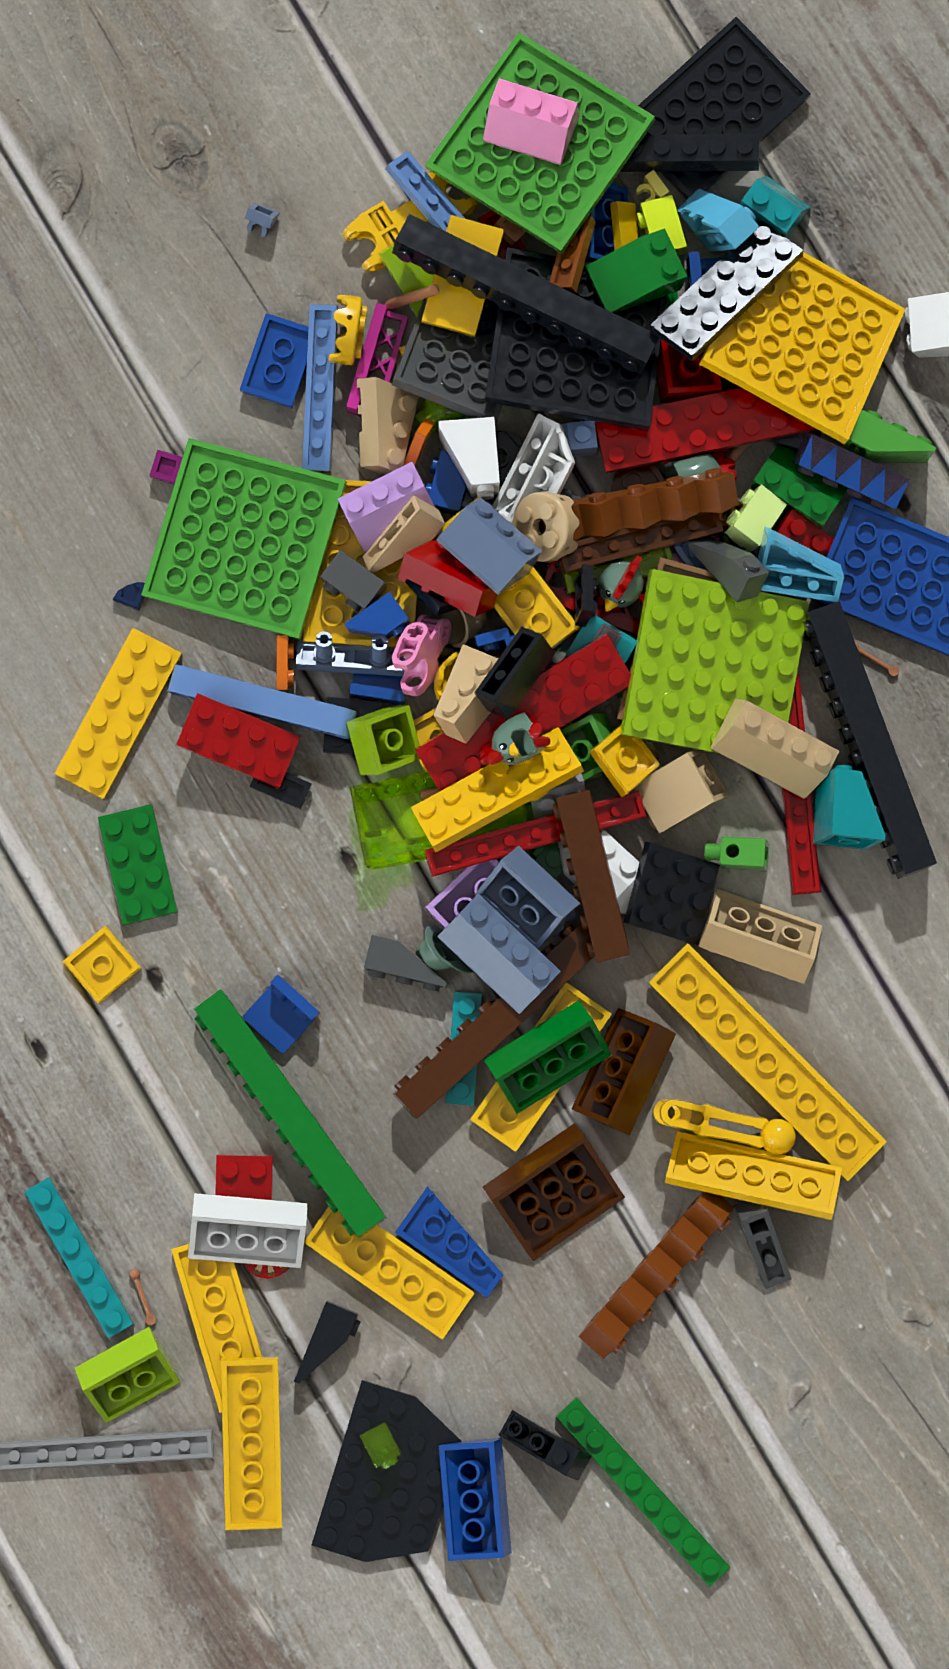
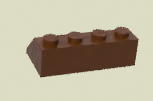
(621, 1083)

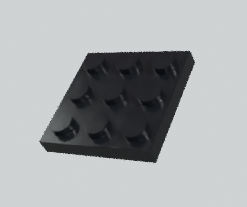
(671, 893)

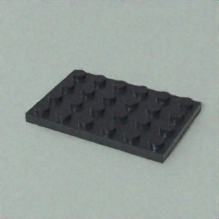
(724, 89)

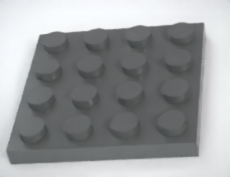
(447, 368)

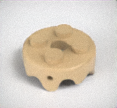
(559, 521)

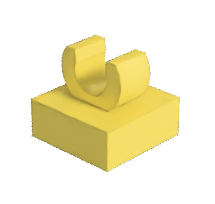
(654, 186)

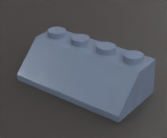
(498, 954)

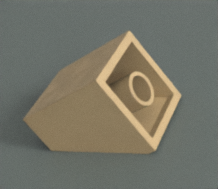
(681, 790)

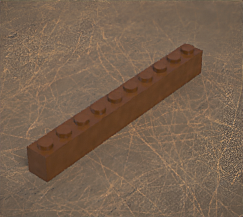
(486, 1031)

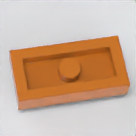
(285, 651)

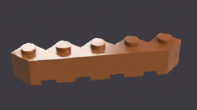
(648, 504)
(656, 1273)

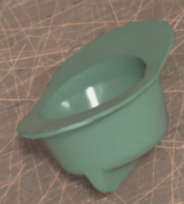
(437, 954)

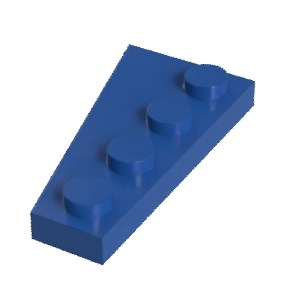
(444, 1240)

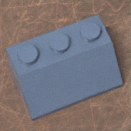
(490, 546)
(528, 897)

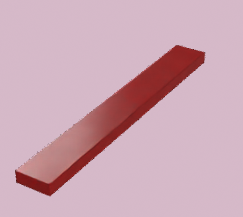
(800, 822)
(527, 835)

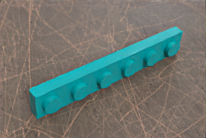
(79, 1257)

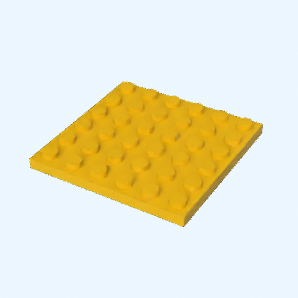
(810, 346)

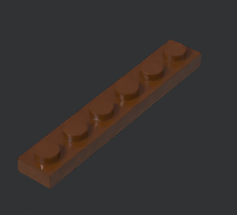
(636, 541)

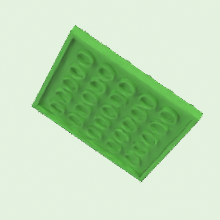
(528, 191)
(244, 538)

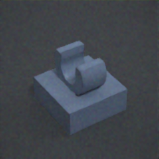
(261, 215)

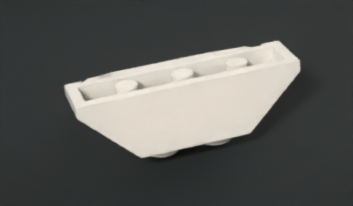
(539, 466)
(621, 864)

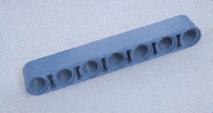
(262, 701)

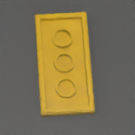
(455, 306)

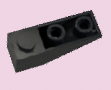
(545, 1445)

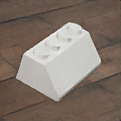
(247, 1230)

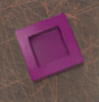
(165, 467)

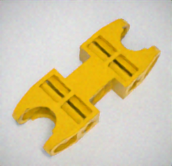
(383, 225)

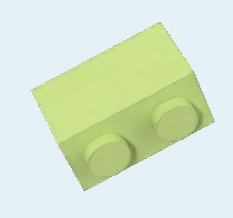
(758, 510)

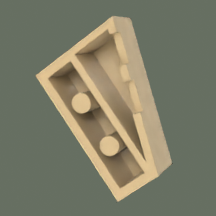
(386, 424)
(459, 708)

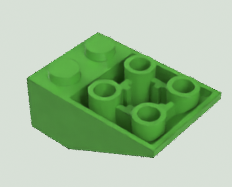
(886, 442)

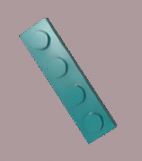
(464, 1007)

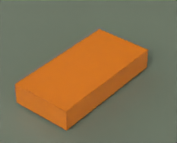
(419, 442)

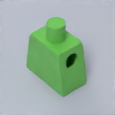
(752, 853)

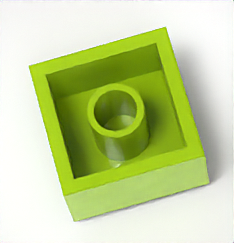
(384, 739)

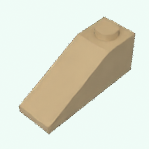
(411, 528)

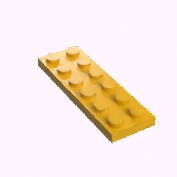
(533, 606)
(118, 714)
(494, 792)
(496, 1113)
(753, 1175)
(392, 1272)
(217, 1313)
(251, 1443)

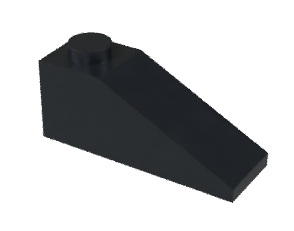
(330, 1334)

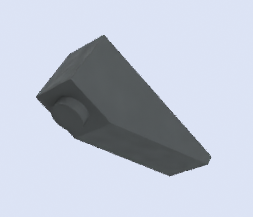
(733, 568)
(763, 1243)

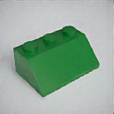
(800, 492)

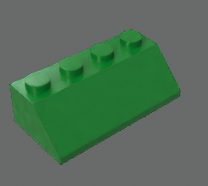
(548, 1056)

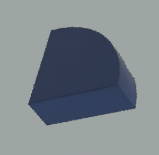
(130, 595)

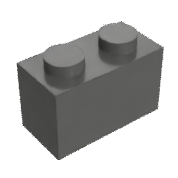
(352, 582)

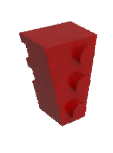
(444, 574)

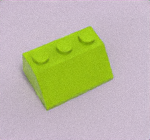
(127, 1375)

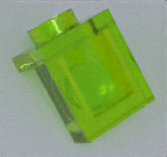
(381, 1446)

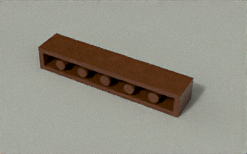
(592, 875)

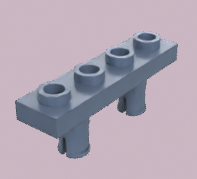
(347, 658)

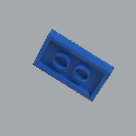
(277, 361)

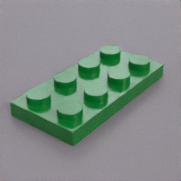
(137, 864)

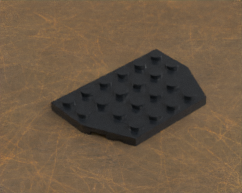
(392, 1509)

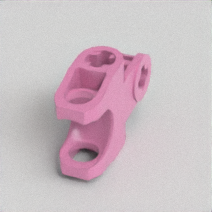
(421, 647)

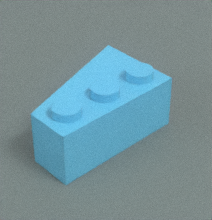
(717, 221)
(798, 569)

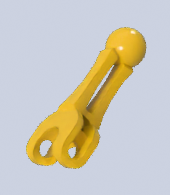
(775, 1135)

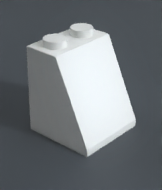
(928, 325)
(474, 453)

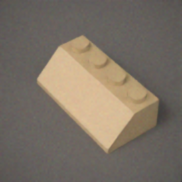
(773, 748)
(761, 936)

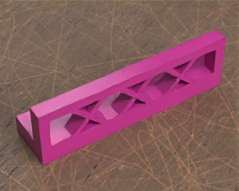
(369, 352)

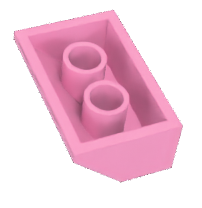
(530, 121)

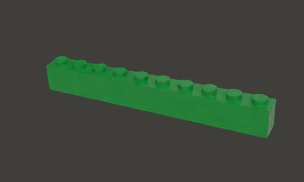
(289, 1113)

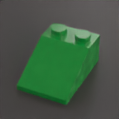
(637, 272)

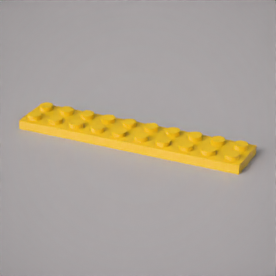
(767, 1062)

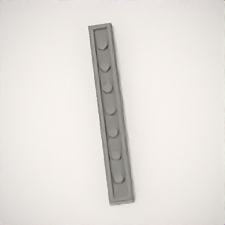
(106, 1449)

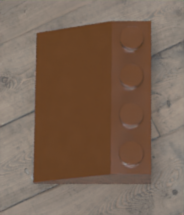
(554, 1191)

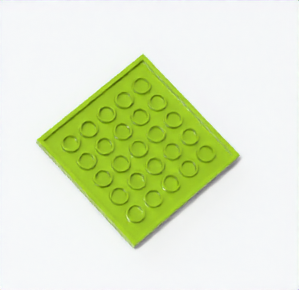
(703, 653)

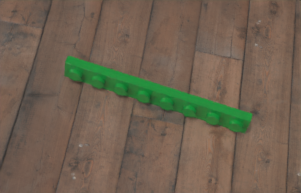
(643, 1491)

